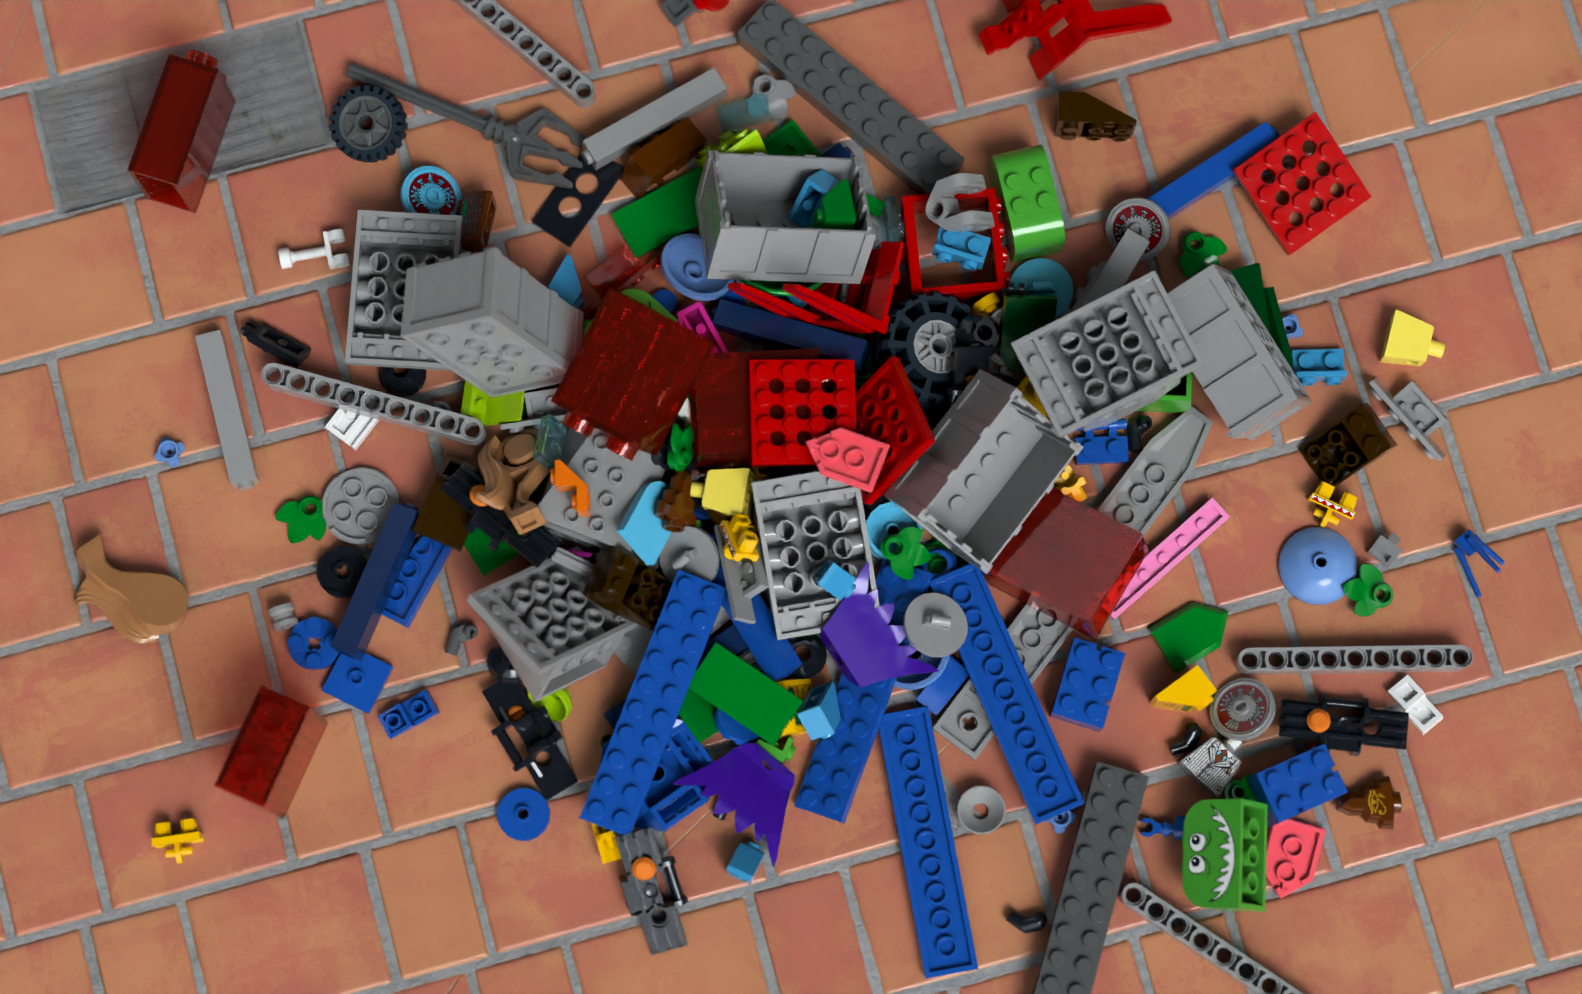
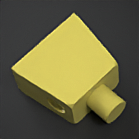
(1409, 341)

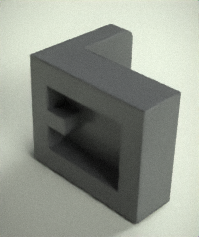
(679, 10)

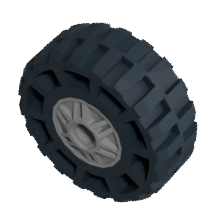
(924, 340)

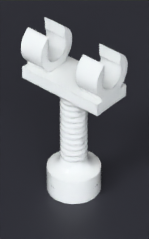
(335, 236)

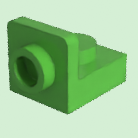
(778, 754)

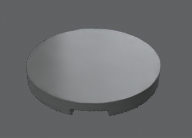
(358, 505)

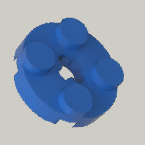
(299, 643)

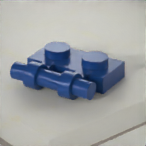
(1104, 450)

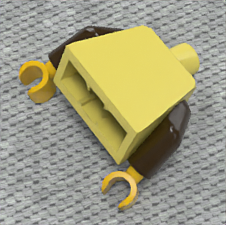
(727, 490)

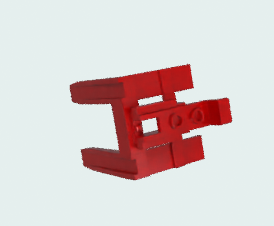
(1084, 26)
(865, 303)

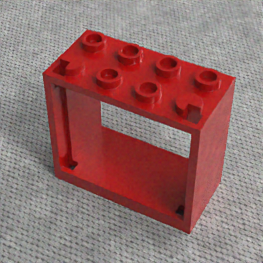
(967, 292)

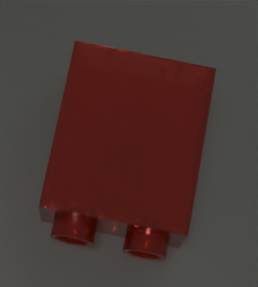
(182, 131)
(631, 375)
(722, 405)
(1069, 563)
(271, 752)

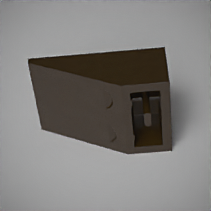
(1086, 116)
(1348, 446)
(441, 516)
(627, 586)

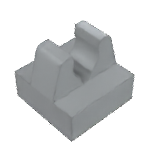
(1385, 549)

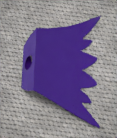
(864, 643)
(750, 789)

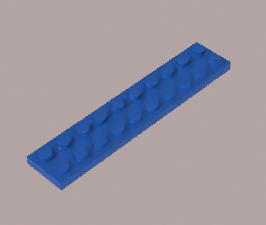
(1010, 699)
(653, 703)
(841, 759)
(927, 843)

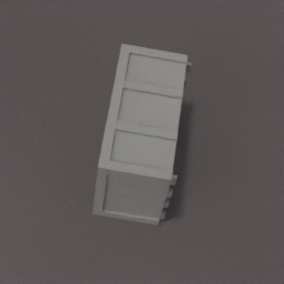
(746, 228)
(490, 322)
(1241, 360)
(983, 471)

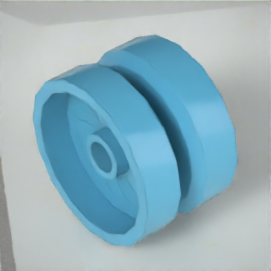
(882, 519)

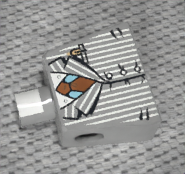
(1212, 764)

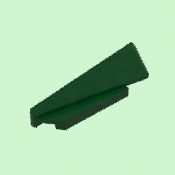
(1265, 304)

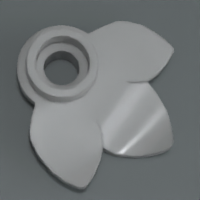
(777, 94)

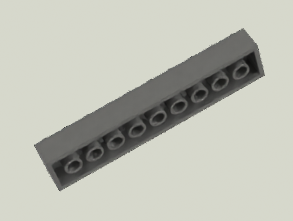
(848, 98)
(1091, 881)

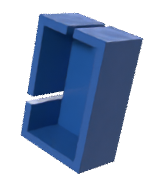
(1087, 685)
(1297, 785)

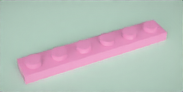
(1171, 552)

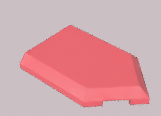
(849, 457)
(1292, 855)

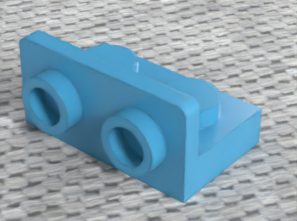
(961, 247)
(1319, 366)

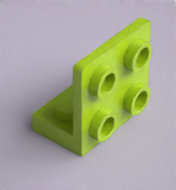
(492, 410)

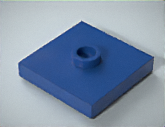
(357, 681)

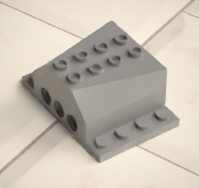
(383, 252)
(1108, 356)
(612, 488)
(799, 527)
(549, 626)

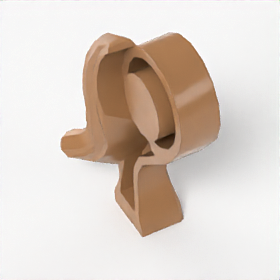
(512, 477)
(134, 602)

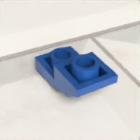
(943, 688)
(408, 714)

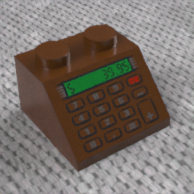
(478, 215)

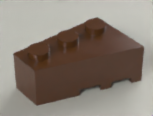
(661, 156)

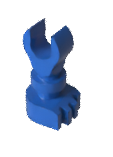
(1166, 828)

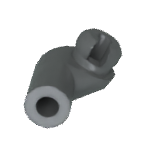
(459, 635)

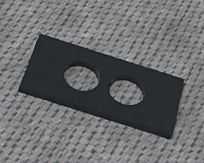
(568, 229)

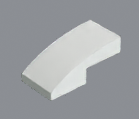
(1412, 699)

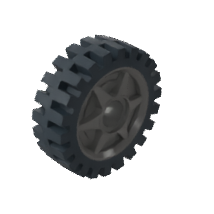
(349, 120)

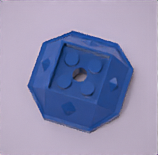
(671, 803)

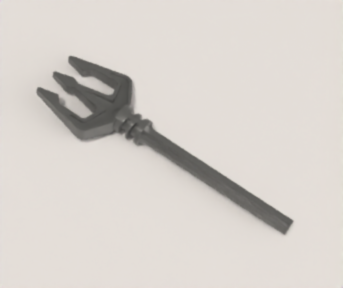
(517, 138)

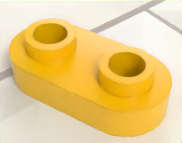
(986, 305)

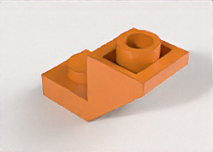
(566, 481)

